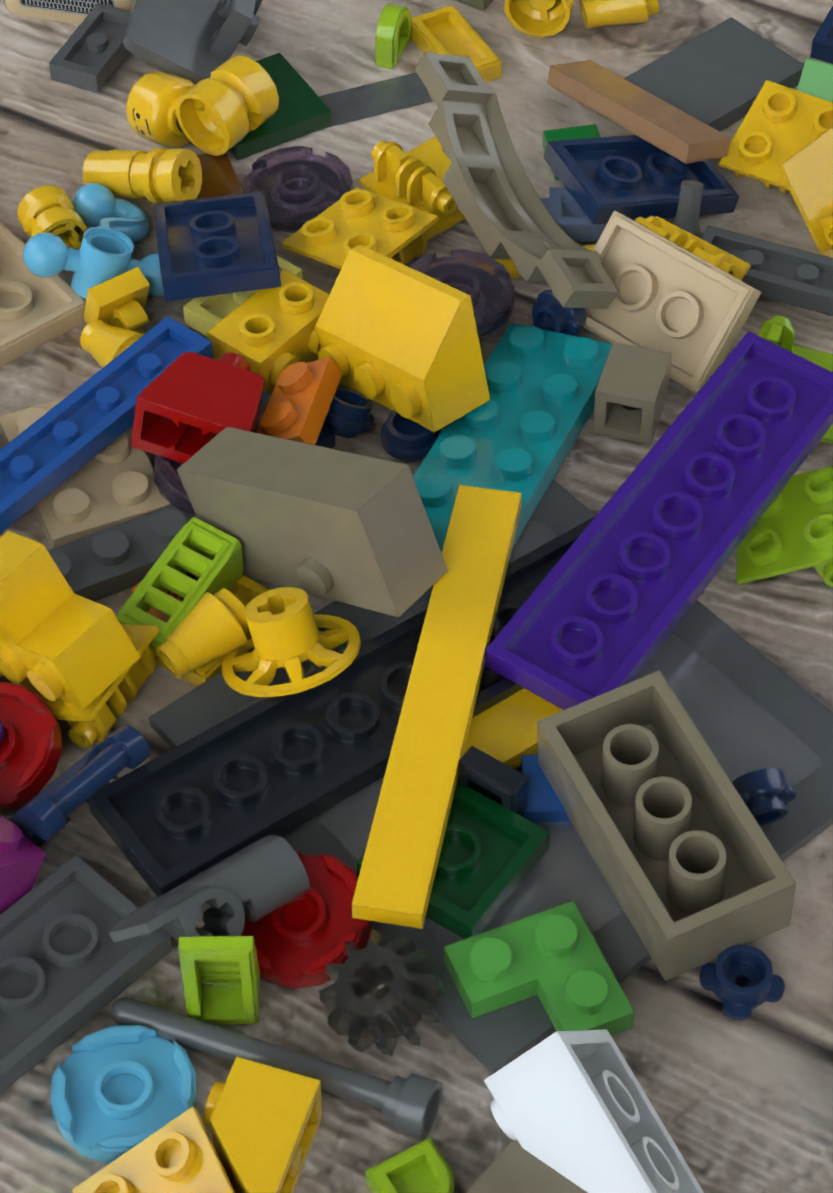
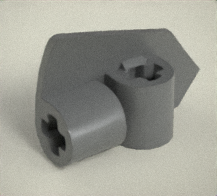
(238, 887)

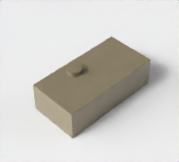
(318, 518)
(664, 824)

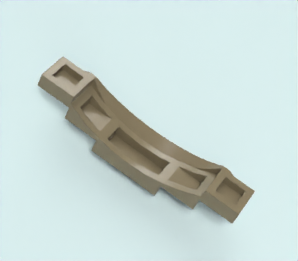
(496, 191)

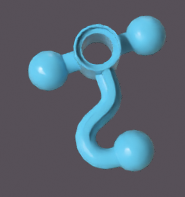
(104, 249)

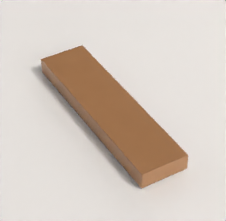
(639, 111)

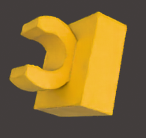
(119, 301)

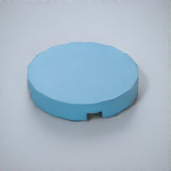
(120, 1090)

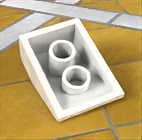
(588, 1117)

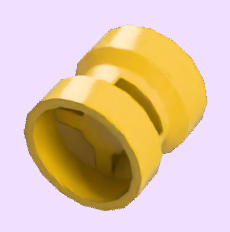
(51, 211)

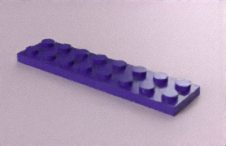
(667, 527)

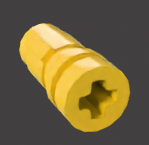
(158, 175)

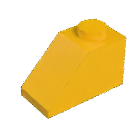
(263, 1125)

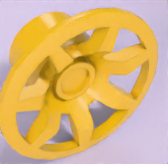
(285, 637)

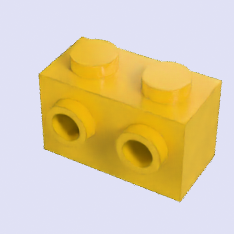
(273, 328)

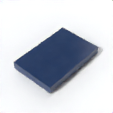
(632, 178)
(215, 246)

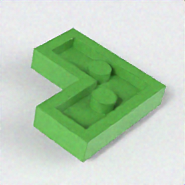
(544, 957)

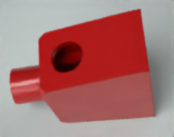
(195, 403)

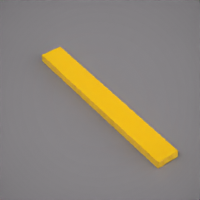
(437, 711)

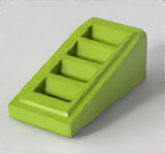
(195, 549)
(221, 979)

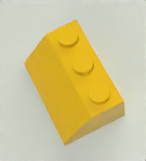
(403, 340)

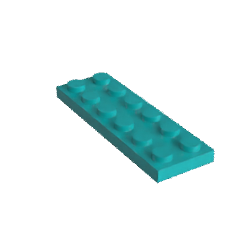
(516, 441)

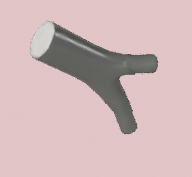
(689, 207)

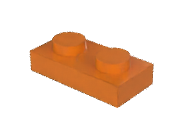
(301, 401)

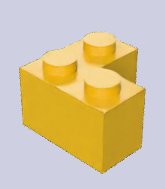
(54, 636)

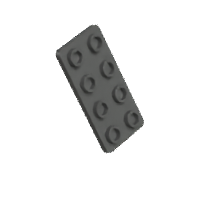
(189, 34)

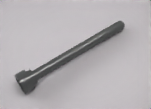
(406, 1102)

